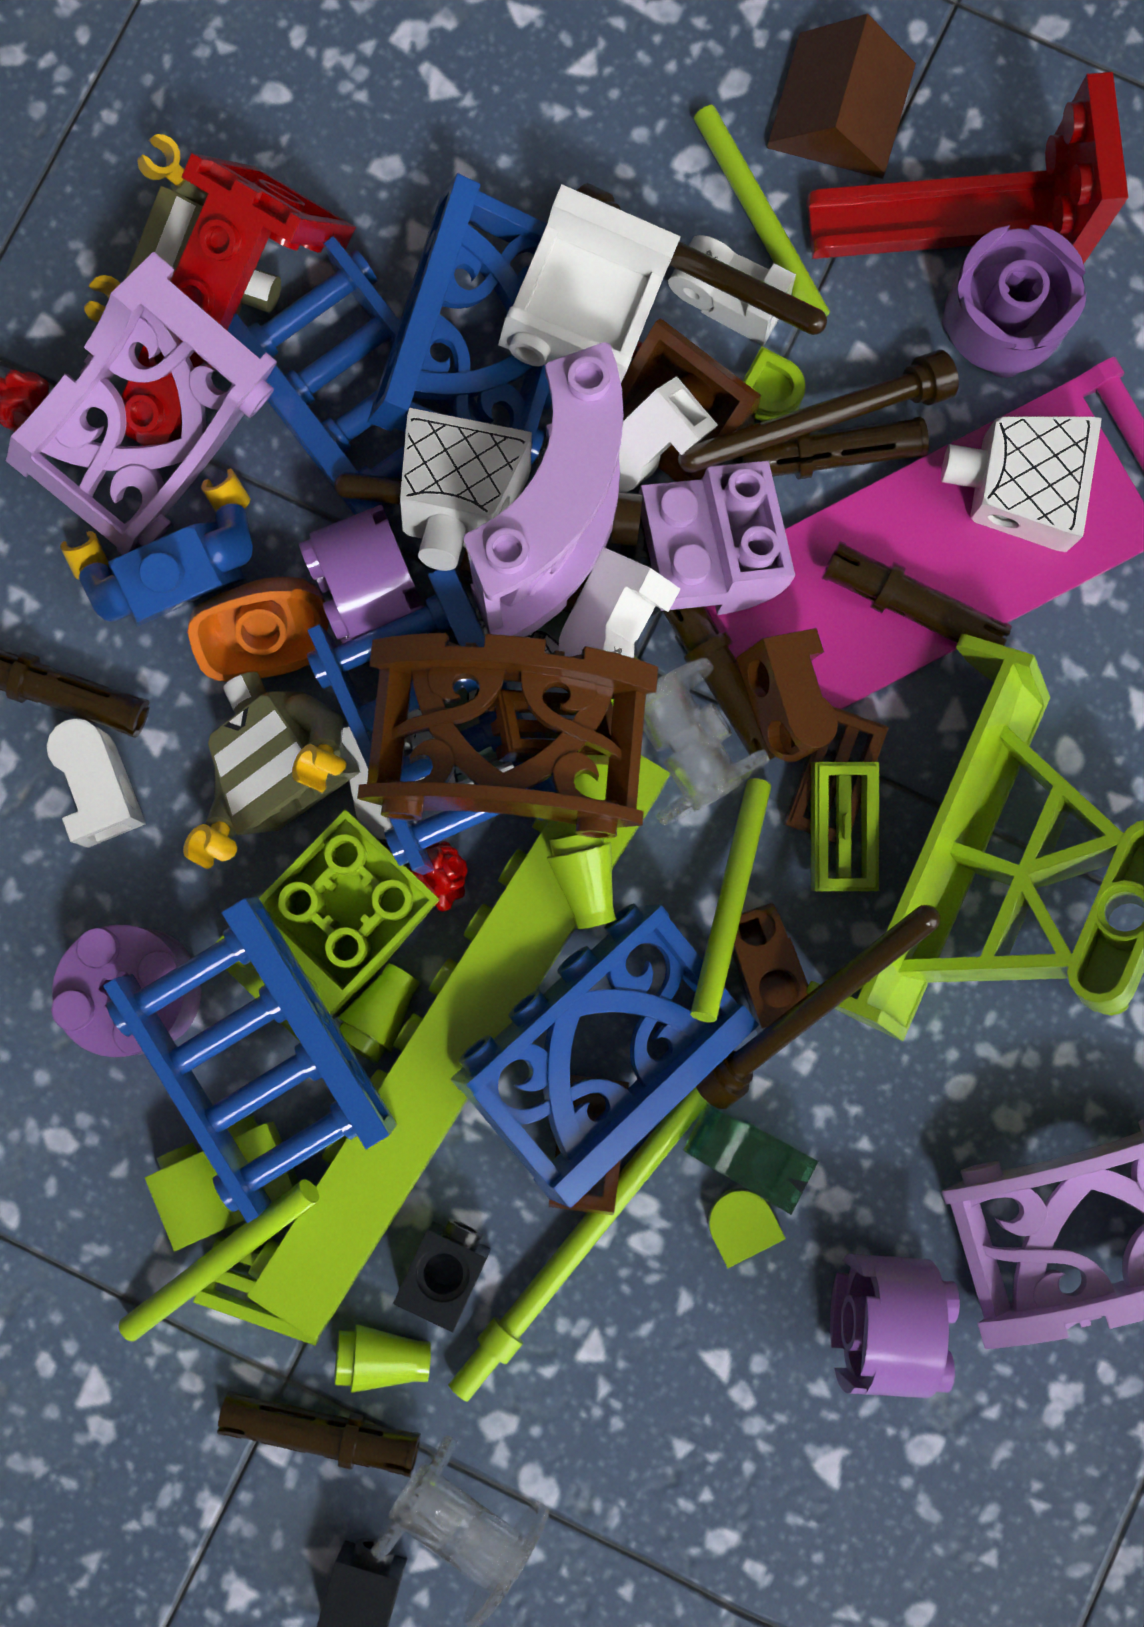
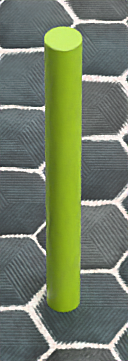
(756, 204)
(731, 901)
(219, 1260)

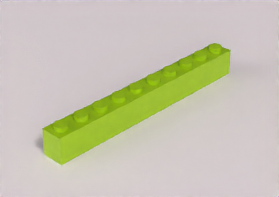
(365, 1188)

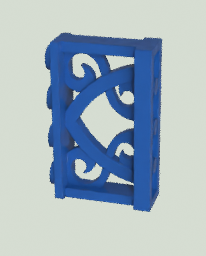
(449, 247)
(598, 1145)

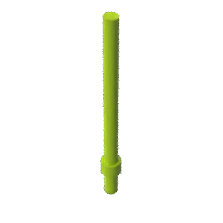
(502, 1336)

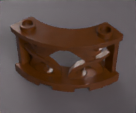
(436, 667)

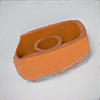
(256, 628)

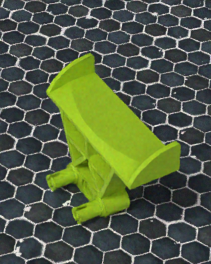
(1105, 960)

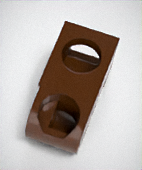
(787, 694)
(768, 965)

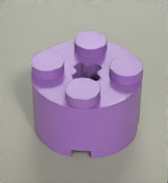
(1015, 299)
(363, 572)
(109, 954)
(893, 1326)

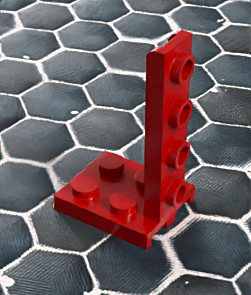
(1073, 196)
(218, 262)

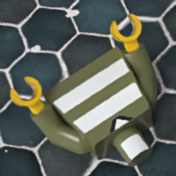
(170, 229)
(268, 765)

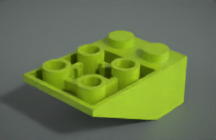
(341, 912)

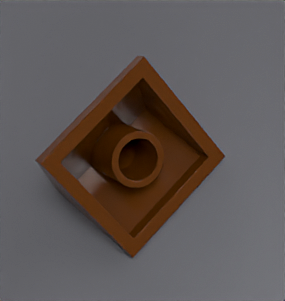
(844, 96)
(718, 390)

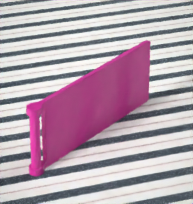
(931, 533)

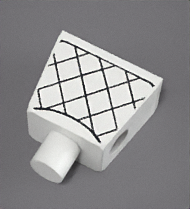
(1030, 477)
(457, 480)

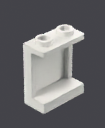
(588, 282)

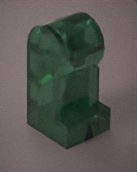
(751, 1157)

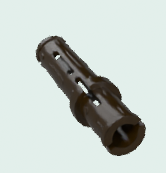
(844, 448)
(906, 596)
(28, 679)
(725, 682)
(320, 1434)

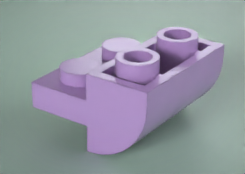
(719, 537)

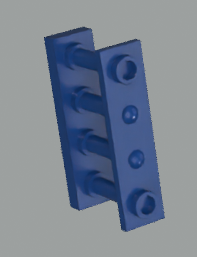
(293, 391)
(445, 611)
(318, 1055)

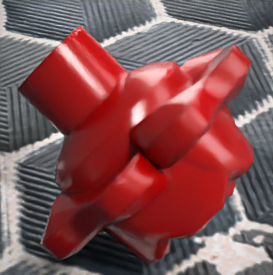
(20, 397)
(449, 874)

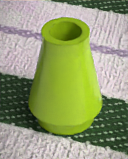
(585, 877)
(378, 1013)
(379, 1359)

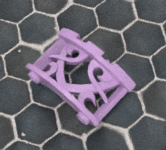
(154, 313)
(553, 533)
(1039, 1306)

